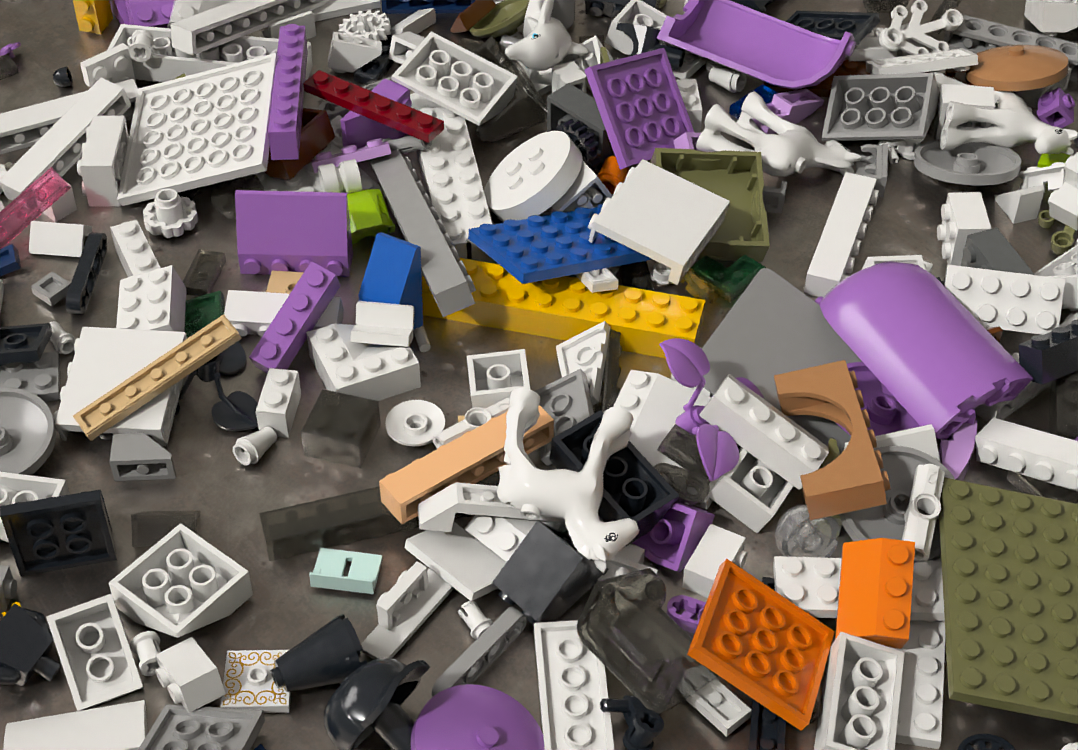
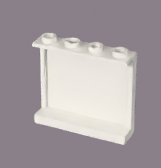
(661, 217)
(107, 359)

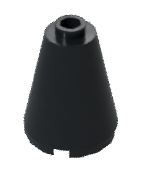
(320, 658)

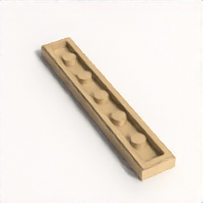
(157, 377)

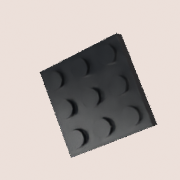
(58, 532)

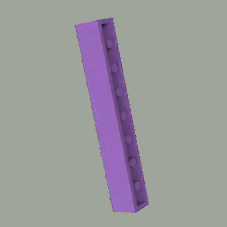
(288, 93)

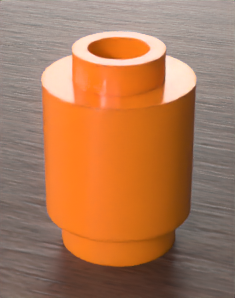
(611, 174)

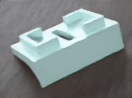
(331, 566)

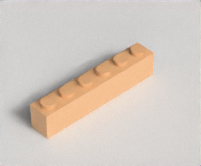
(462, 461)

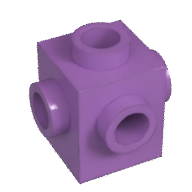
(1056, 108)

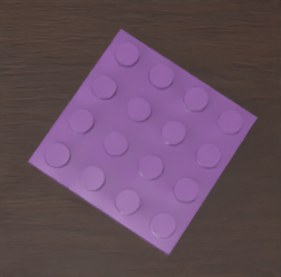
(639, 105)

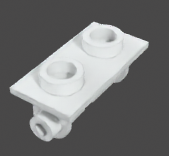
(1036, 176)

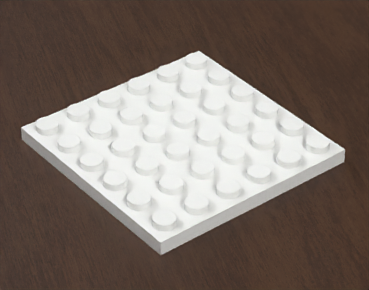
(199, 130)

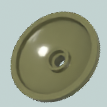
(502, 19)

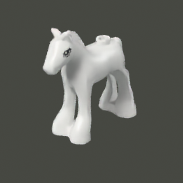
(1010, 124)
(782, 153)
(565, 492)

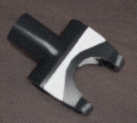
(645, 40)

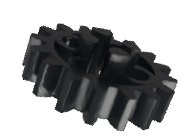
(580, 135)

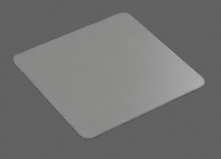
(774, 333)

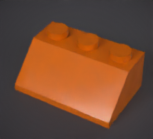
(876, 590)

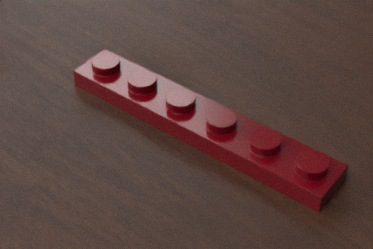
(374, 106)

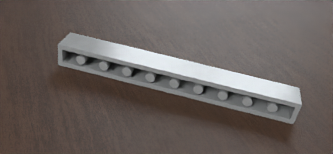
(421, 226)

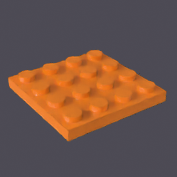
(762, 644)

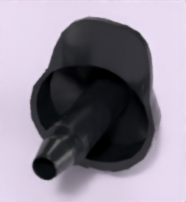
(372, 702)

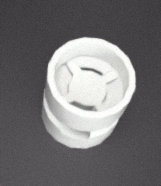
(340, 179)

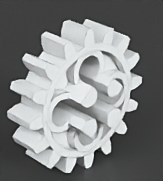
(367, 25)

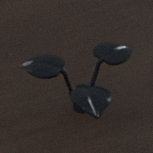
(238, 409)

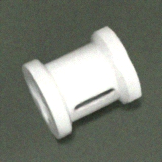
(141, 45)
(146, 647)

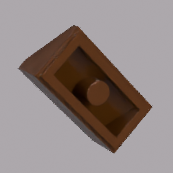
(472, 15)

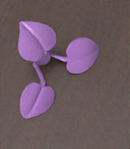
(688, 366)

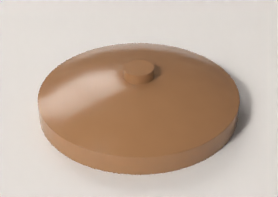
(1018, 68)

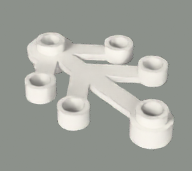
(950, 21)

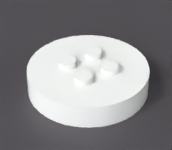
(533, 176)

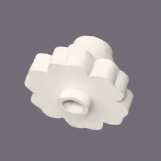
(170, 214)

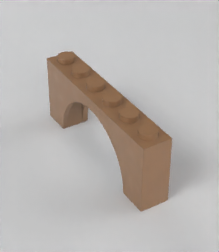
(855, 475)

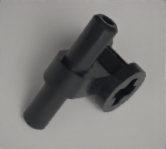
(642, 722)

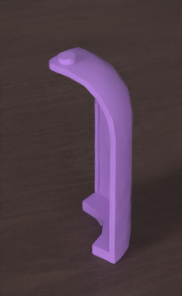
(756, 43)
(922, 344)

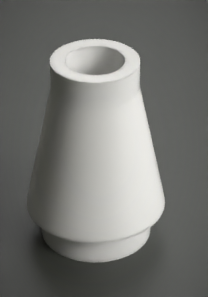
(728, 79)
(253, 446)

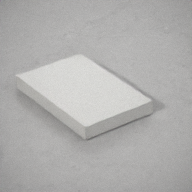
(457, 560)

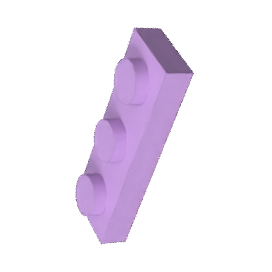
(374, 149)

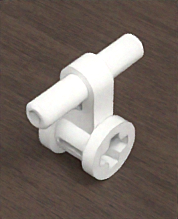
(902, 146)

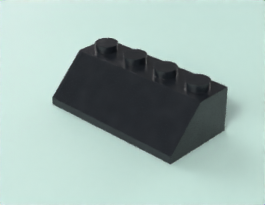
(629, 481)

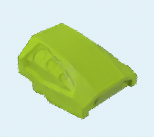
(368, 214)

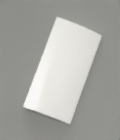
(92, 729)

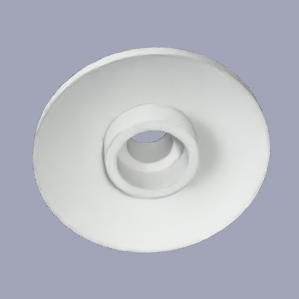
(414, 422)

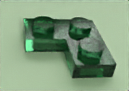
(729, 281)

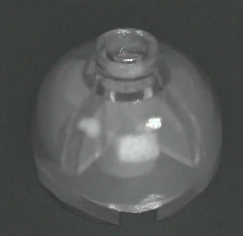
(804, 537)

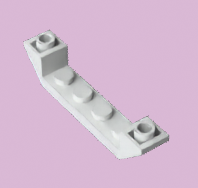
(439, 510)

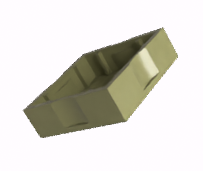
(733, 177)

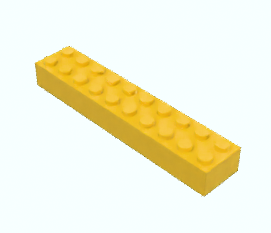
(566, 308)

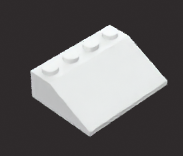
(457, 79)
(654, 406)

